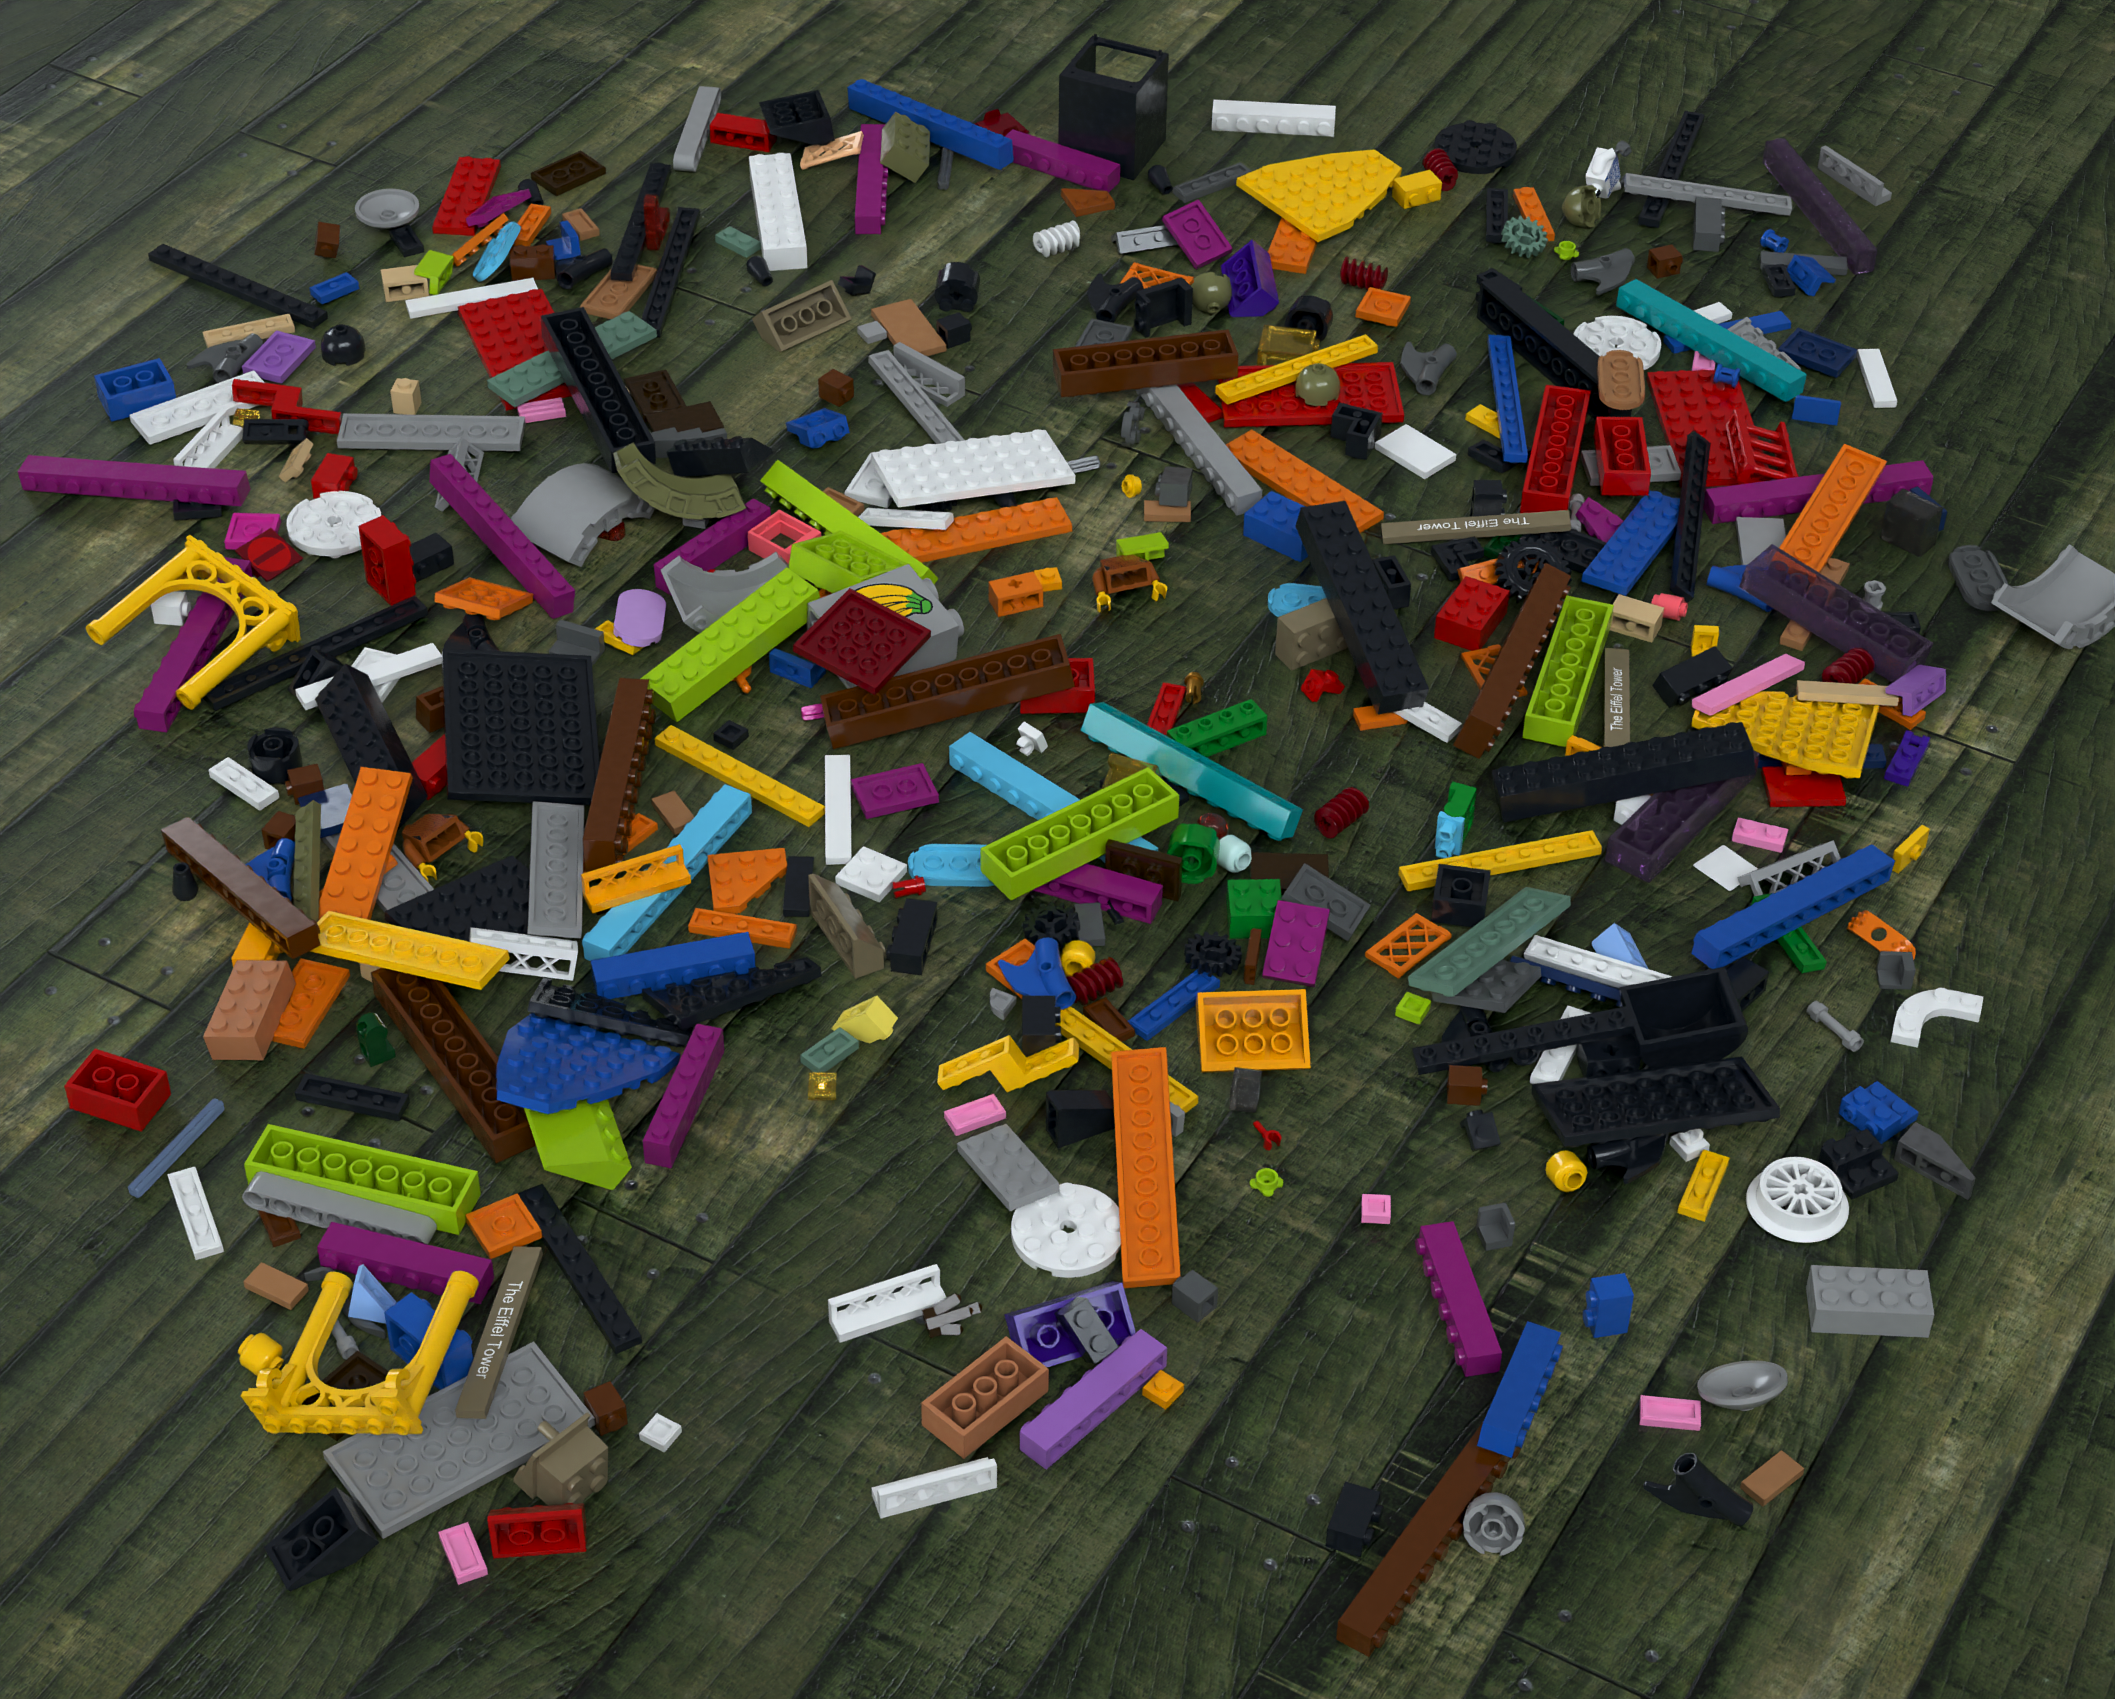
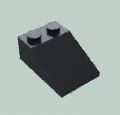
(321, 1541)

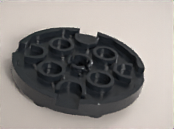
(1494, 147)

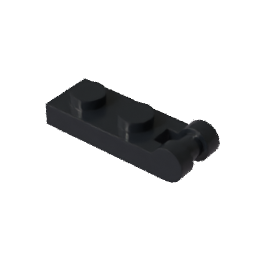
(274, 431)

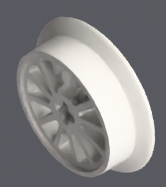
(1800, 1187)

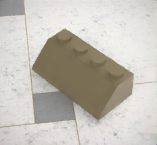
(802, 317)
(845, 927)

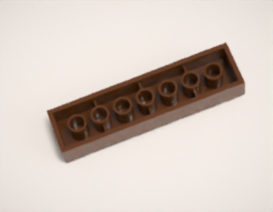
(1145, 363)

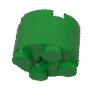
(1197, 848)

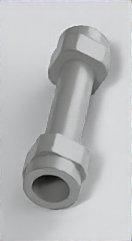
(1575, 503)
(1850, 1039)
(345, 1344)

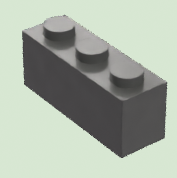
(1708, 224)

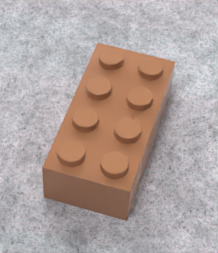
(249, 1010)
(985, 1397)

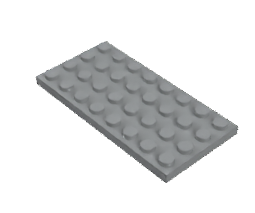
(412, 1475)

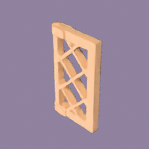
(849, 141)

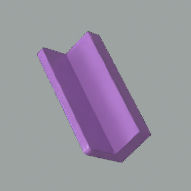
(1919, 687)

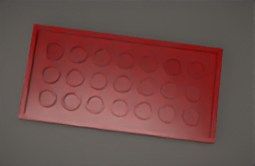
(509, 333)
(1361, 385)
(1694, 403)

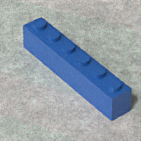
(676, 964)
(1521, 1390)

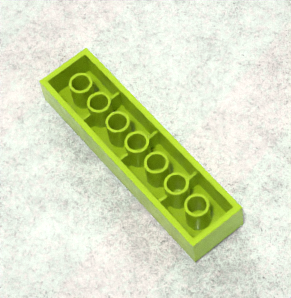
(731, 644)
(1568, 671)
(1078, 833)
(369, 1173)

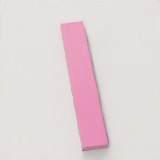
(1747, 684)

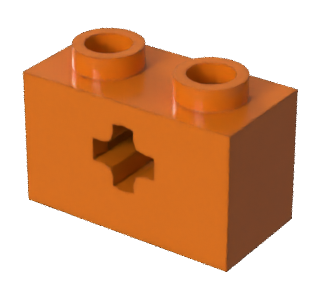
(1015, 594)

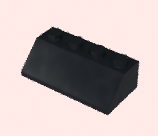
(716, 456)

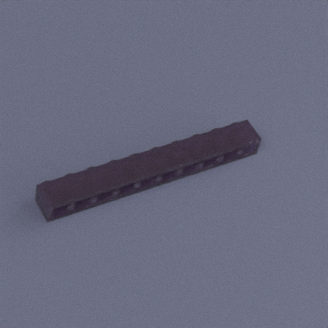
(1819, 206)

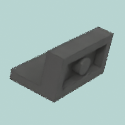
(578, 640)

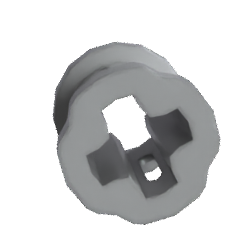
(1873, 593)

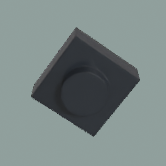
(731, 734)

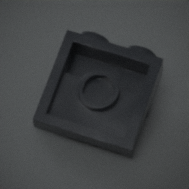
(1858, 1163)

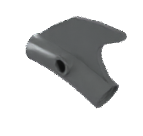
(1607, 270)
(227, 357)
(1426, 366)

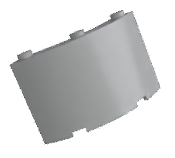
(575, 508)
(707, 596)
(2067, 602)

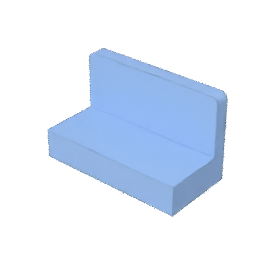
(1619, 945)

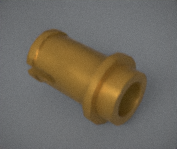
(1193, 682)

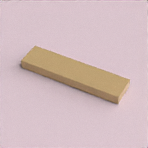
(263, 328)
(1845, 693)

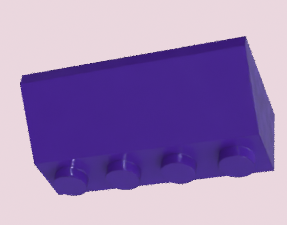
(1251, 282)
(1045, 1339)

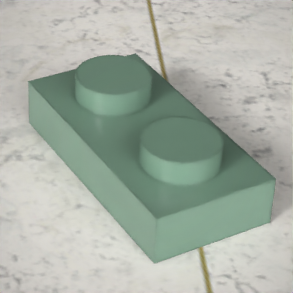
(738, 241)
(829, 1051)

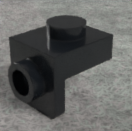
(860, 283)
(1481, 1130)

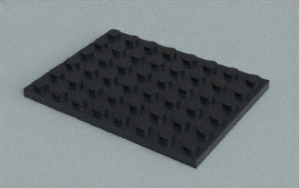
(519, 726)

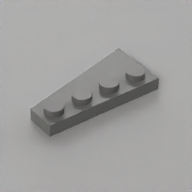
(1755, 336)

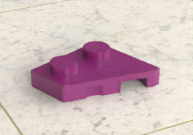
(1598, 520)

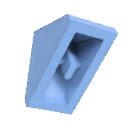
(369, 1297)

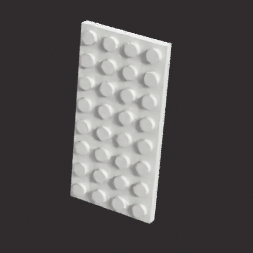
(972, 468)

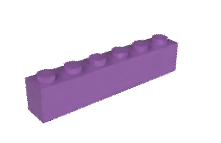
(1092, 1398)

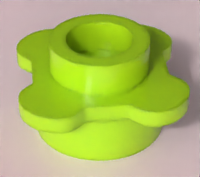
(1566, 250)
(1266, 1181)

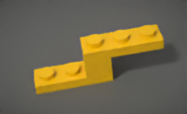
(1008, 1063)

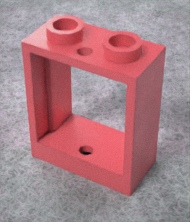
(777, 523)

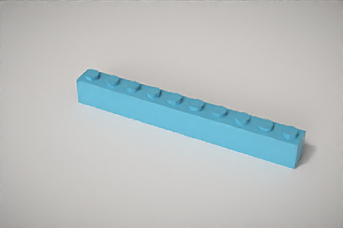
(1013, 780)
(701, 837)

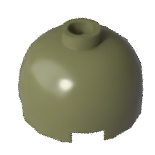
(1582, 206)
(1211, 292)
(1318, 384)

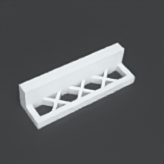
(217, 447)
(530, 946)
(886, 1307)
(935, 1487)

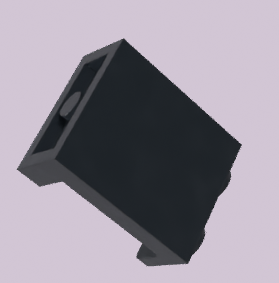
(1163, 305)

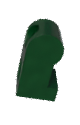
(373, 1040)

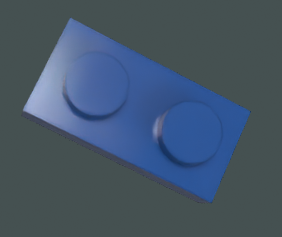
(334, 288)

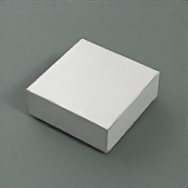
(660, 1432)

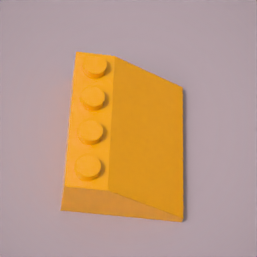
(1253, 1030)

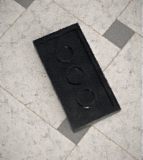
(1576, 546)

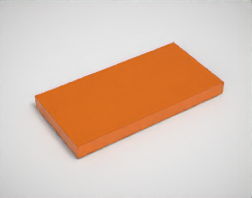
(310, 1001)

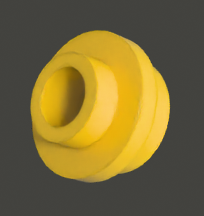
(1131, 486)

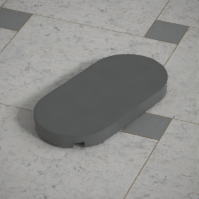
(1976, 575)

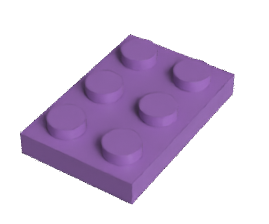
(279, 356)

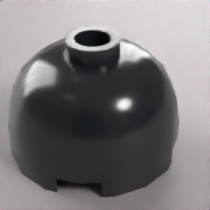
(342, 345)

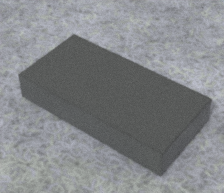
(1090, 923)

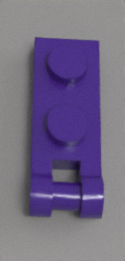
(1907, 758)

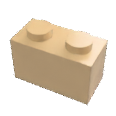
(403, 284)
(1636, 618)

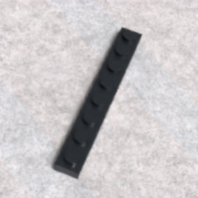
(581, 1271)

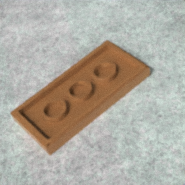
(616, 296)
(909, 326)

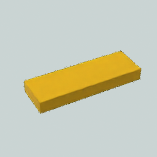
(1703, 1185)

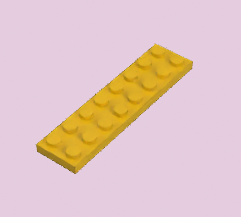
(409, 950)

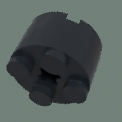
(957, 287)
(1311, 314)
(274, 754)

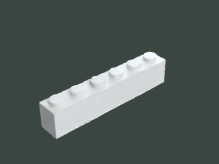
(1273, 118)

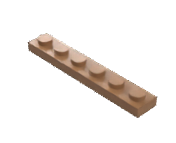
(1797, 636)

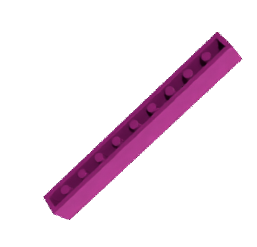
(134, 480)
(1792, 494)
(502, 536)
(186, 657)

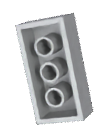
(1869, 1301)

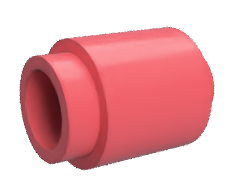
(1673, 605)

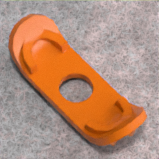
(1866, 923)

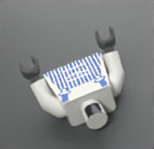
(1605, 170)

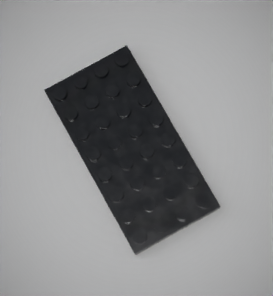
(1654, 1101)

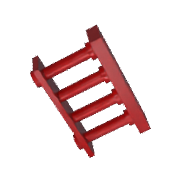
(1745, 457)

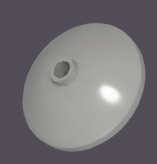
(387, 208)
(1742, 1384)

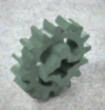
(1524, 236)

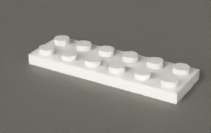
(189, 410)

